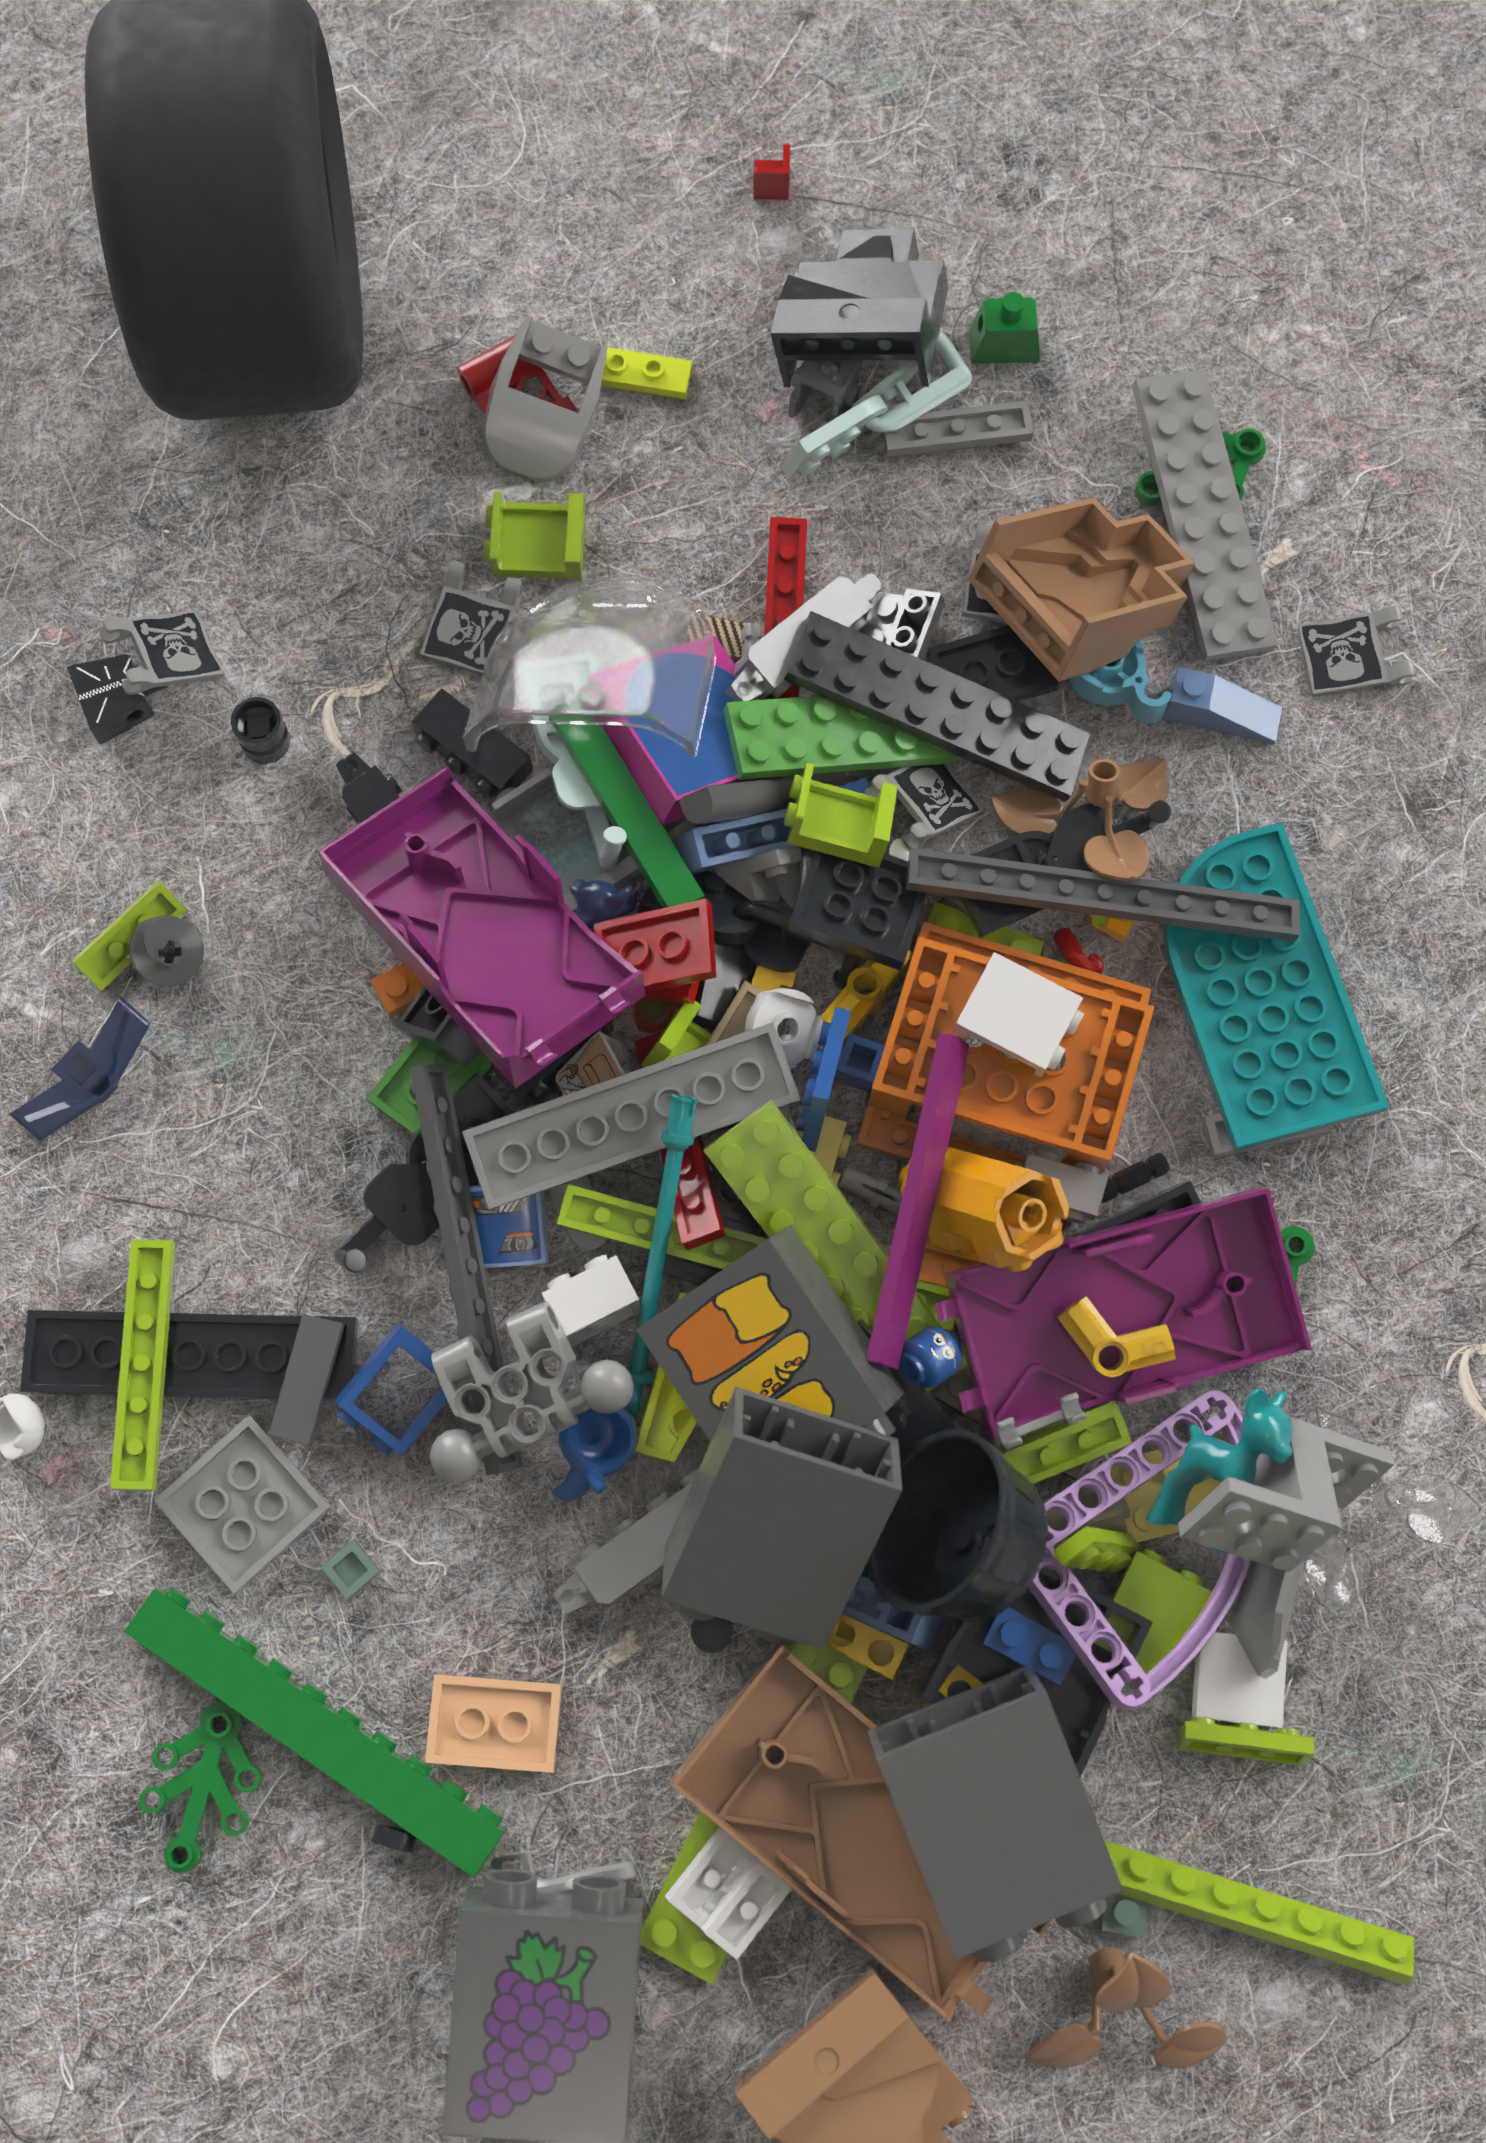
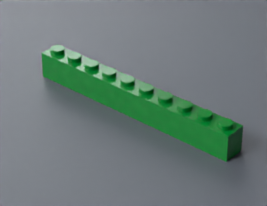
(316, 1730)

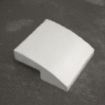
(1231, 1689)
(728, 1893)

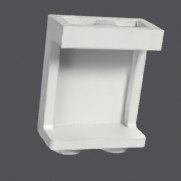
(1020, 1014)

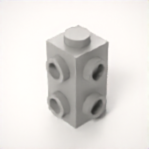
(1080, 1184)

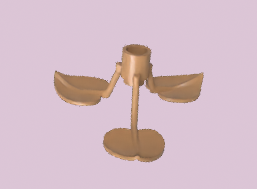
(1113, 856)
(1123, 1987)

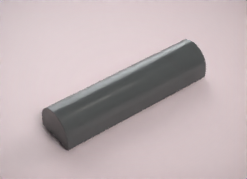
(737, 800)

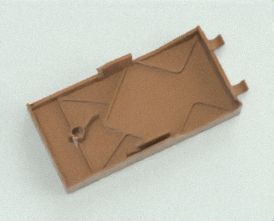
(807, 1798)

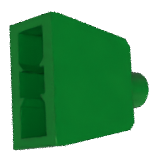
(1005, 331)

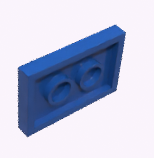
(819, 1088)

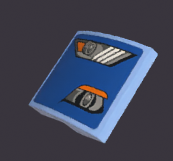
(512, 1232)

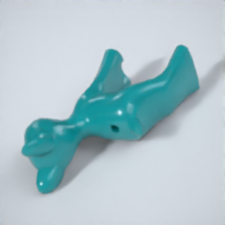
(1263, 1431)

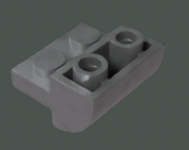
(905, 620)

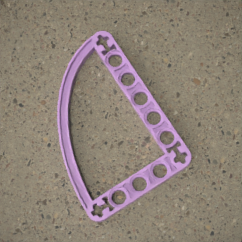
(1109, 1493)

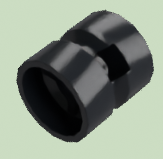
(260, 730)

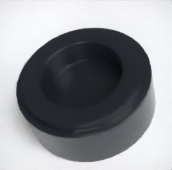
(394, 1838)

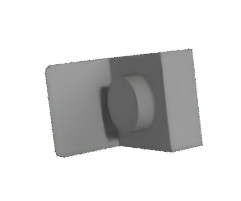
(756, 874)

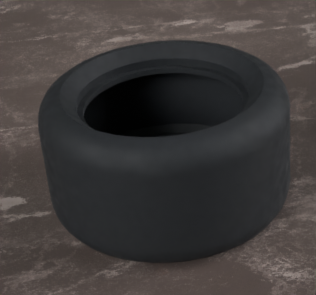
(224, 204)

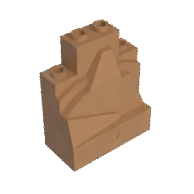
(1081, 582)
(856, 2077)

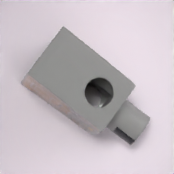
(593, 1064)

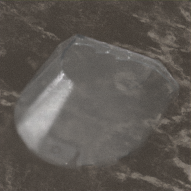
(601, 657)

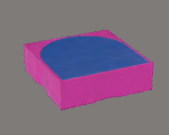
(664, 767)

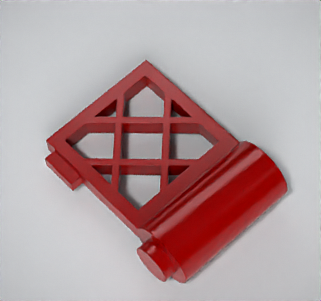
(480, 371)

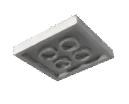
(242, 1504)

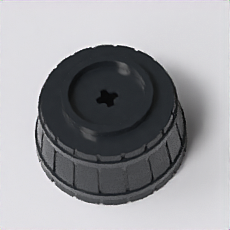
(949, 1502)

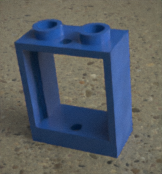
(355, 1417)

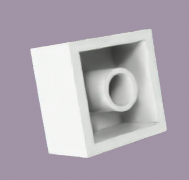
(592, 1299)

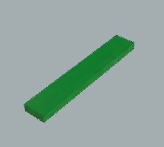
(630, 811)

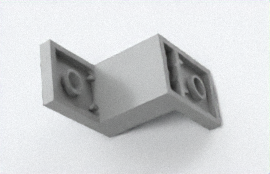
(1291, 1502)

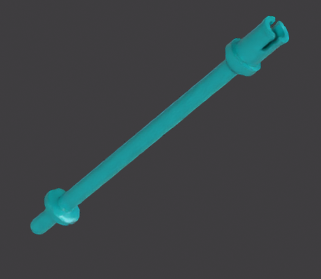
(676, 1139)

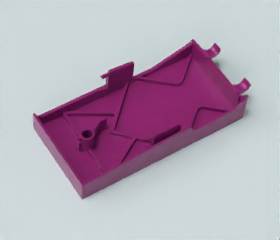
(481, 926)
(1202, 1270)

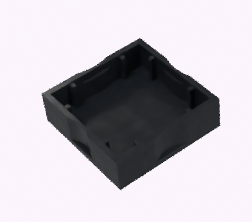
(1079, 1700)

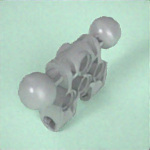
(463, 1367)

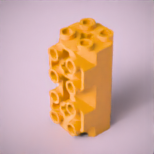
(995, 1210)

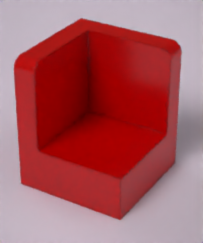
(772, 177)

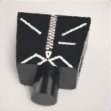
(103, 699)

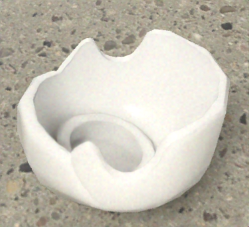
(20, 1426)

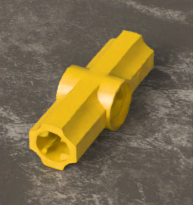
(871, 976)

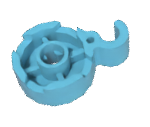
(1123, 683)

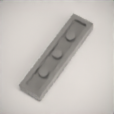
(962, 429)

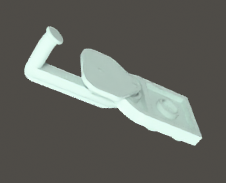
(872, 414)
(577, 795)

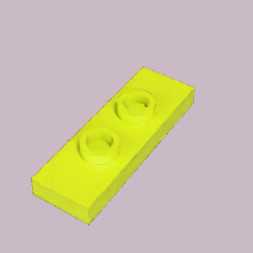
(647, 373)

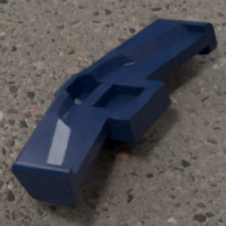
(86, 1073)

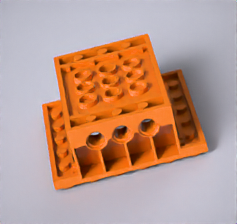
(1064, 1108)

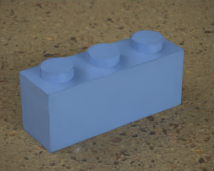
(733, 841)

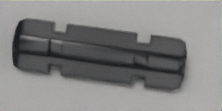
(1135, 1176)

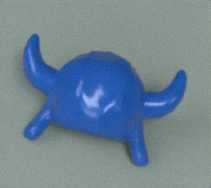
(596, 1449)

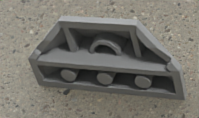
(1263, 1614)

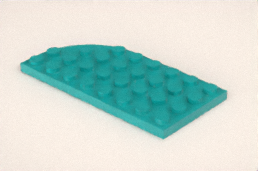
(1267, 1009)

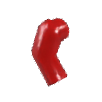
(1074, 954)

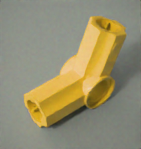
(1136, 1348)

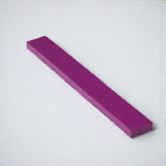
(918, 1201)

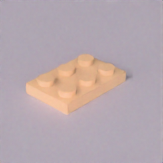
(493, 1723)

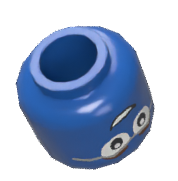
(930, 1357)

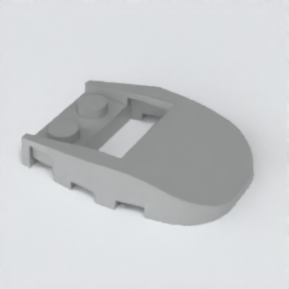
(533, 434)

